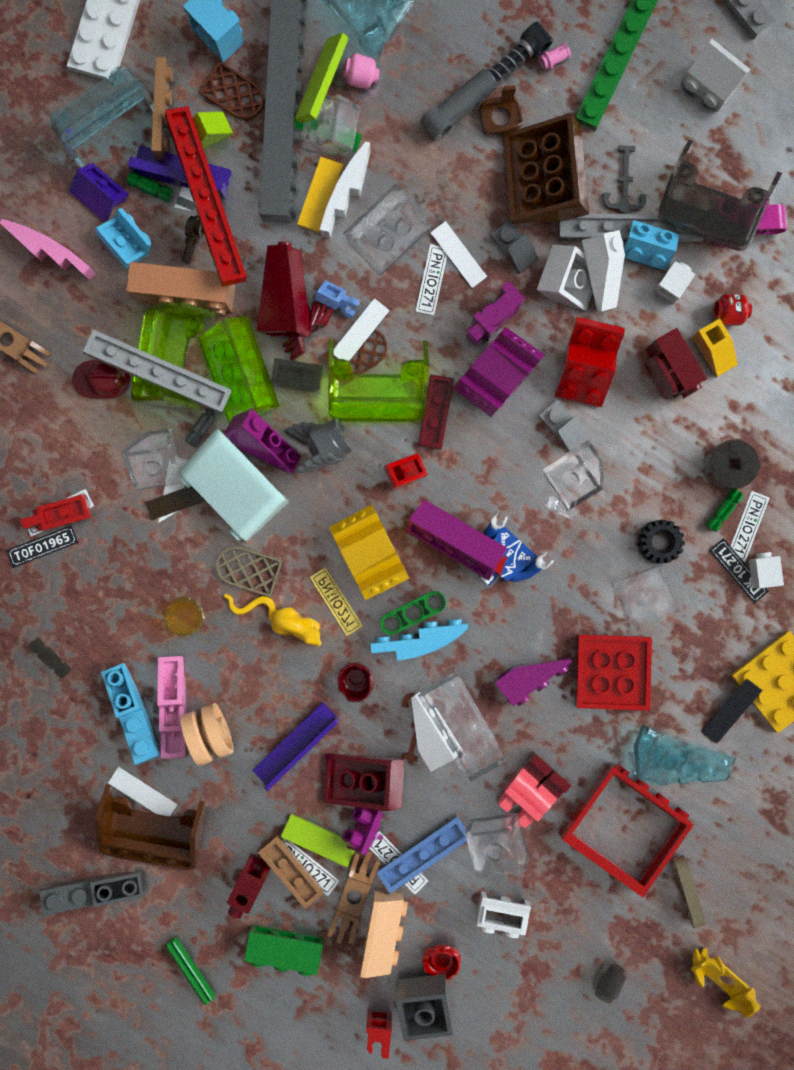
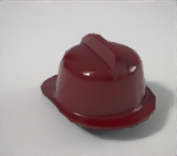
(99, 380)

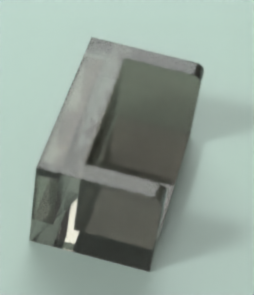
(297, 375)

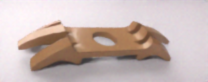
(21, 347)
(350, 911)

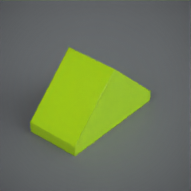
(211, 127)

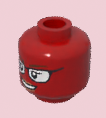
(732, 309)

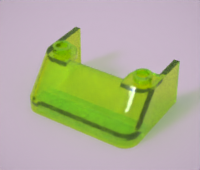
(167, 337)
(378, 395)

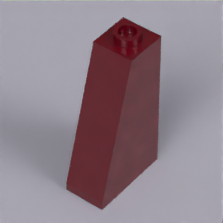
(283, 294)

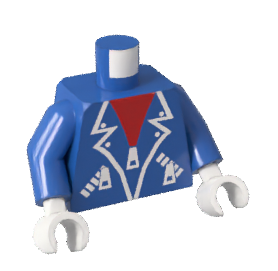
(518, 561)

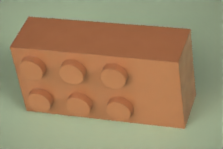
(174, 284)

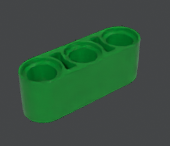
(400, 612)

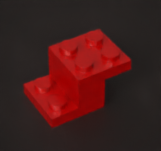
(589, 361)

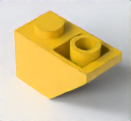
(716, 347)

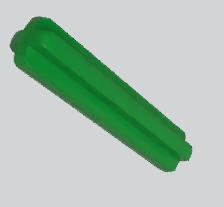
(190, 971)

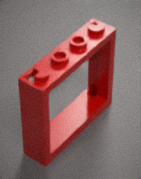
(660, 858)

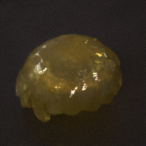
(184, 616)

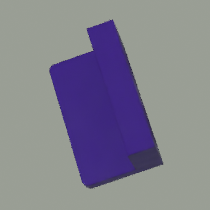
(97, 191)

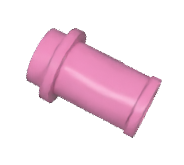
(554, 56)

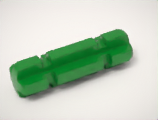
(149, 186)
(724, 510)

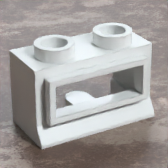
(505, 906)

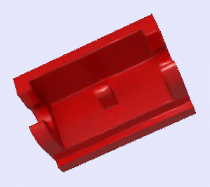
(379, 1030)

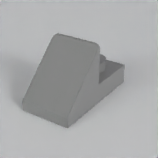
(563, 425)

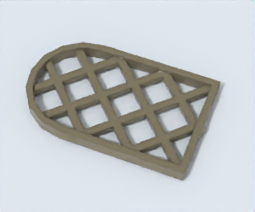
(253, 589)

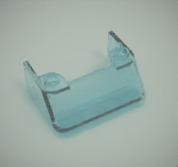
(98, 108)

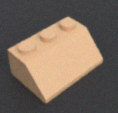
(382, 933)

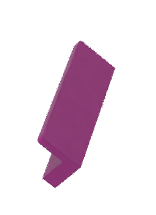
(455, 539)

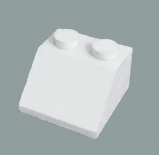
(715, 75)
(566, 277)

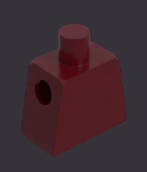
(247, 886)

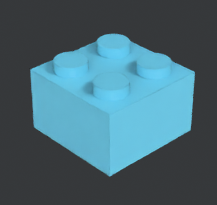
(215, 26)

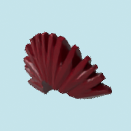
(318, 319)

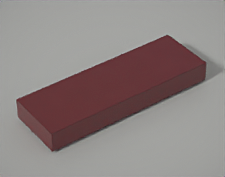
(436, 414)

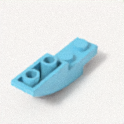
(430, 639)
(132, 713)

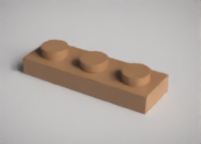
(291, 871)

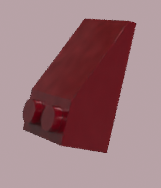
(364, 781)

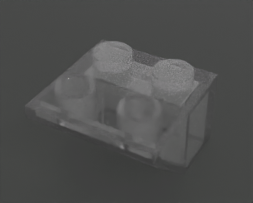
(333, 129)

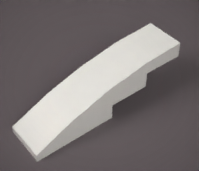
(348, 184)

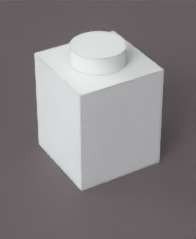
(675, 281)
(766, 571)

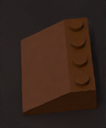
(546, 171)

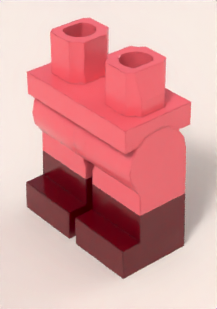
(533, 788)

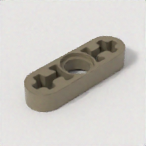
(688, 891)

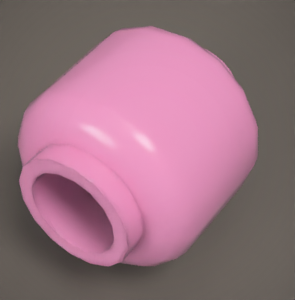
(360, 71)

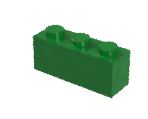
(284, 950)

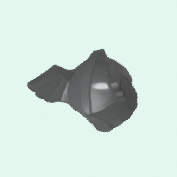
(324, 443)

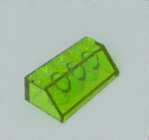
(239, 366)

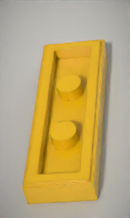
(319, 194)

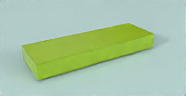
(317, 840)

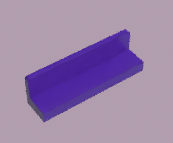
(171, 170)
(296, 745)

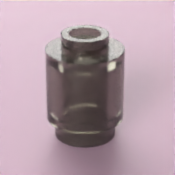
(610, 983)

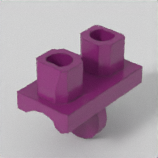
(365, 830)

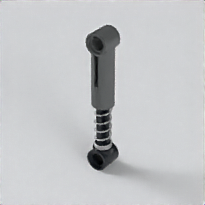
(441, 118)

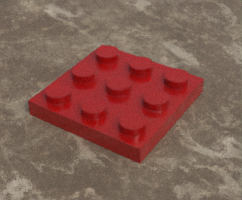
(613, 672)

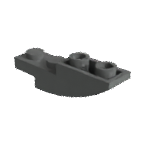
(91, 892)

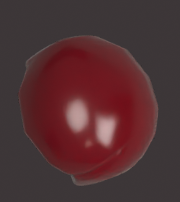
(355, 682)

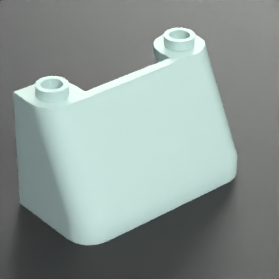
(232, 486)

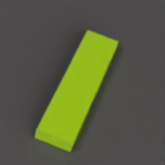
(321, 78)

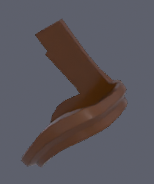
(507, 102)

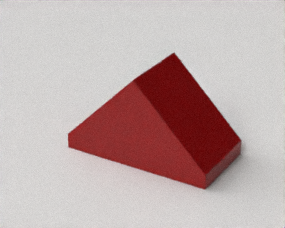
(405, 471)

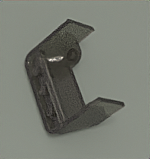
(710, 212)

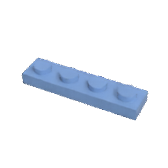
(423, 855)

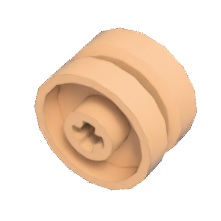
(206, 734)

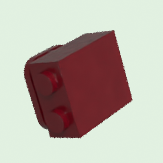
(673, 366)

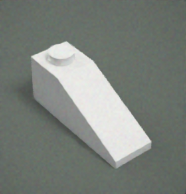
(605, 266)
(431, 738)

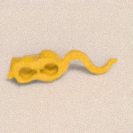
(284, 621)

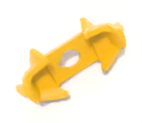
(742, 996)

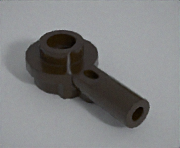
(193, 231)

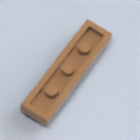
(162, 99)

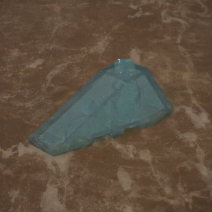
(672, 759)

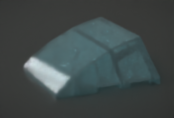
(371, 20)

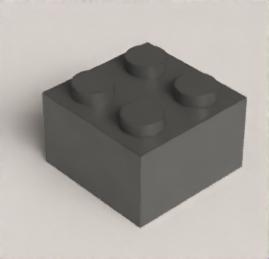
(424, 1007)

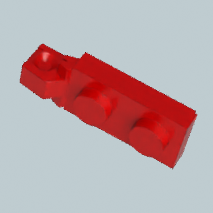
(58, 514)

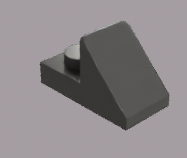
(514, 246)

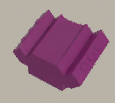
(498, 371)

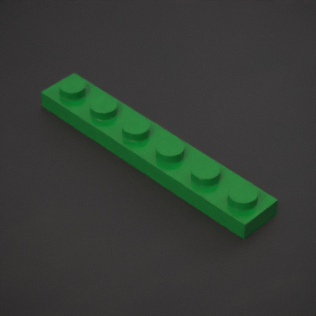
(615, 62)

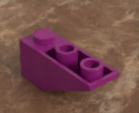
(260, 440)
(523, 679)

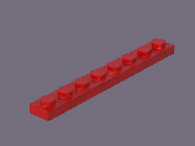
(205, 196)

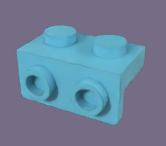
(124, 238)
(650, 245)

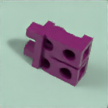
(495, 314)

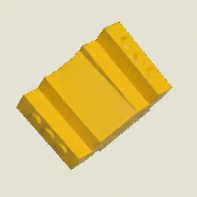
(369, 552)

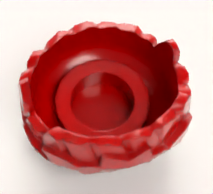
(441, 960)

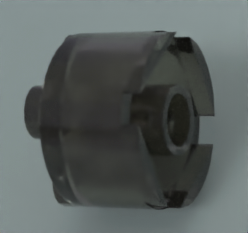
(744, 466)

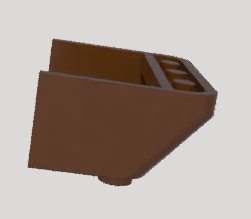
(146, 835)

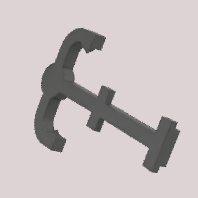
(624, 206)

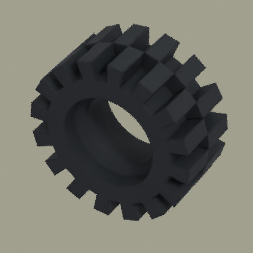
(671, 531)

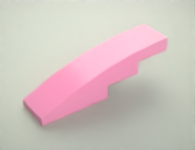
(42, 246)
(172, 706)

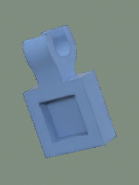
(336, 297)

